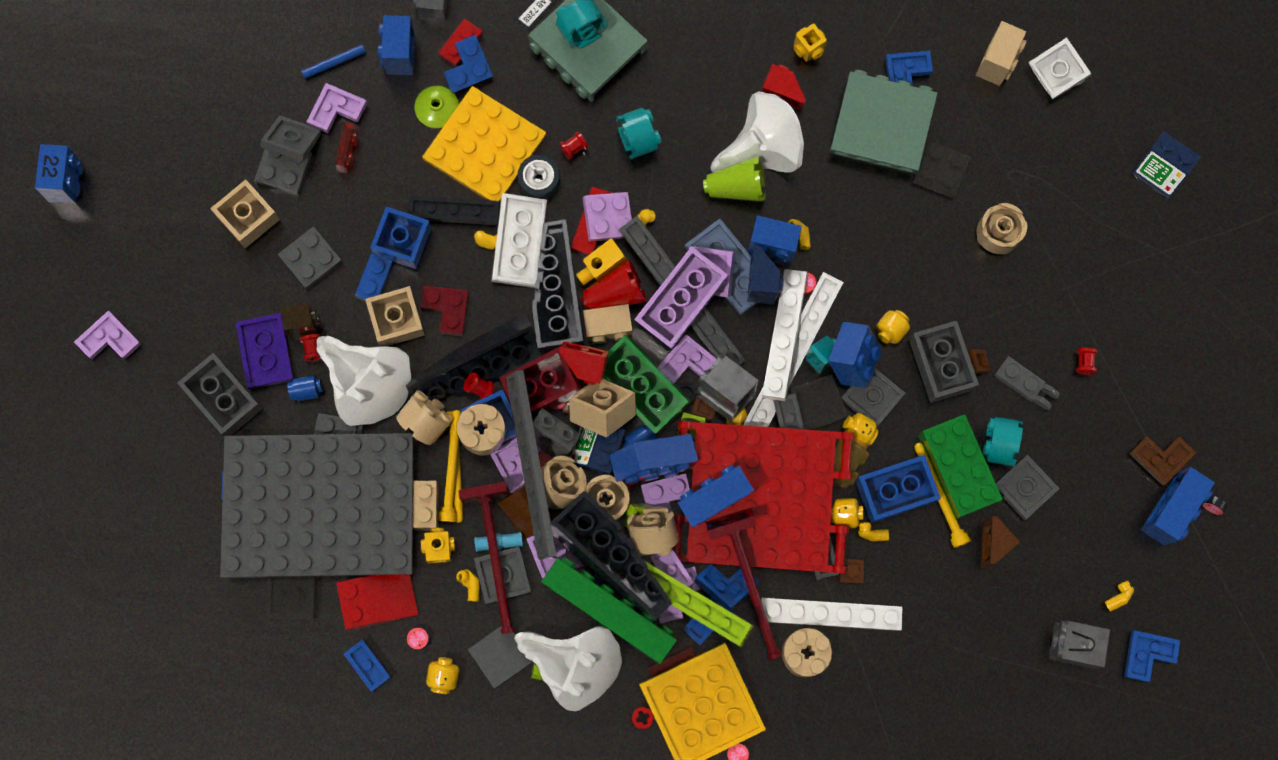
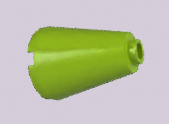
(737, 181)

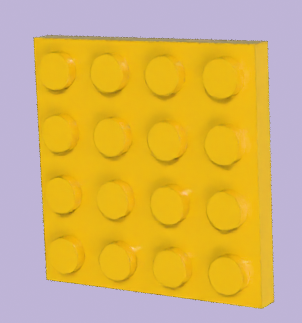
(484, 145)
(702, 705)

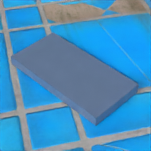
(720, 237)

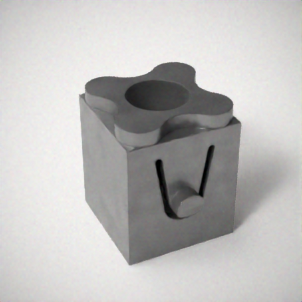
(727, 387)
(1079, 644)

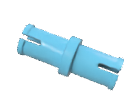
(503, 541)

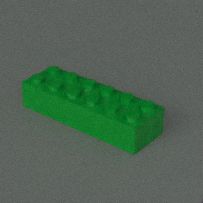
(608, 610)

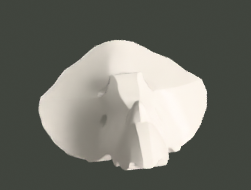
(770, 133)
(365, 380)
(577, 667)

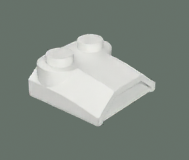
(1059, 68)

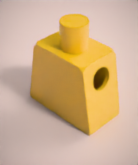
(608, 255)

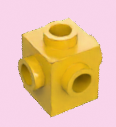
(810, 43)
(440, 554)

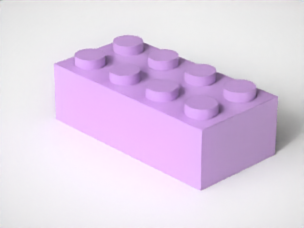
(681, 297)

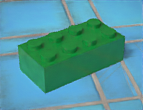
(656, 396)
(960, 466)

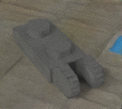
(1025, 382)

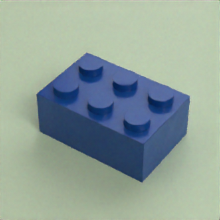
(653, 458)
(897, 489)
(715, 495)
(1178, 506)

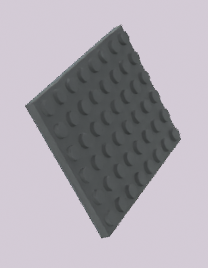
(317, 505)

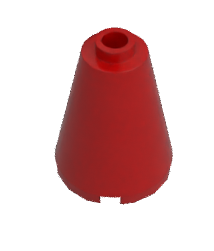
(616, 288)

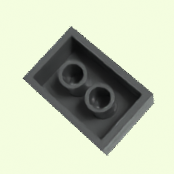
(943, 361)
(219, 395)

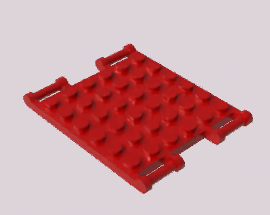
(790, 497)

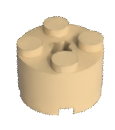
(1003, 240)
(484, 416)
(424, 418)
(562, 482)
(608, 486)
(653, 531)
(818, 646)

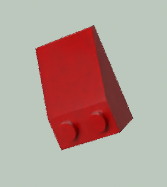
(376, 600)

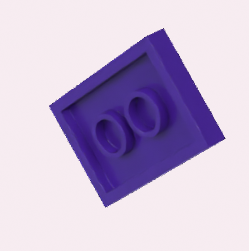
(264, 351)

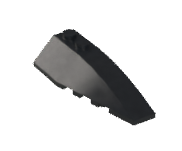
(556, 294)
(486, 355)
(606, 550)

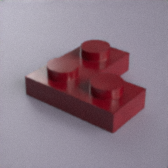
(451, 304)

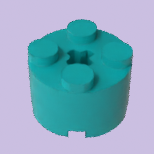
(580, 23)
(638, 132)
(1003, 442)

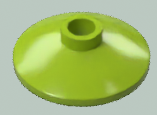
(435, 116)

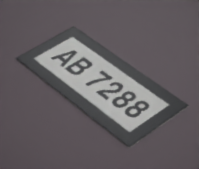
(533, 12)

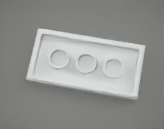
(518, 240)

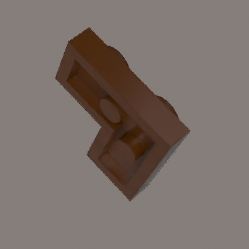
(1160, 463)

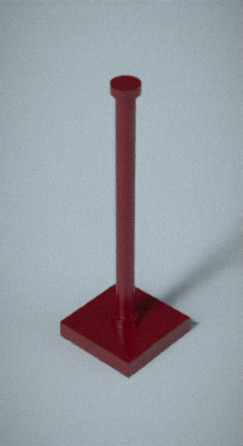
(484, 495)
(732, 525)

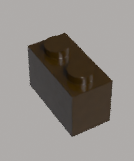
(300, 321)

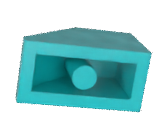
(819, 354)

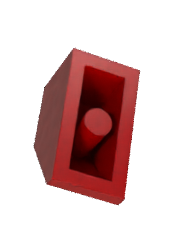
(785, 86)
(585, 362)

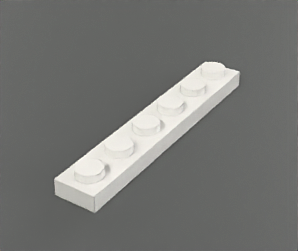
(784, 335)
(833, 614)

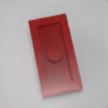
(463, 31)

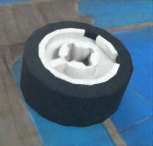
(535, 187)

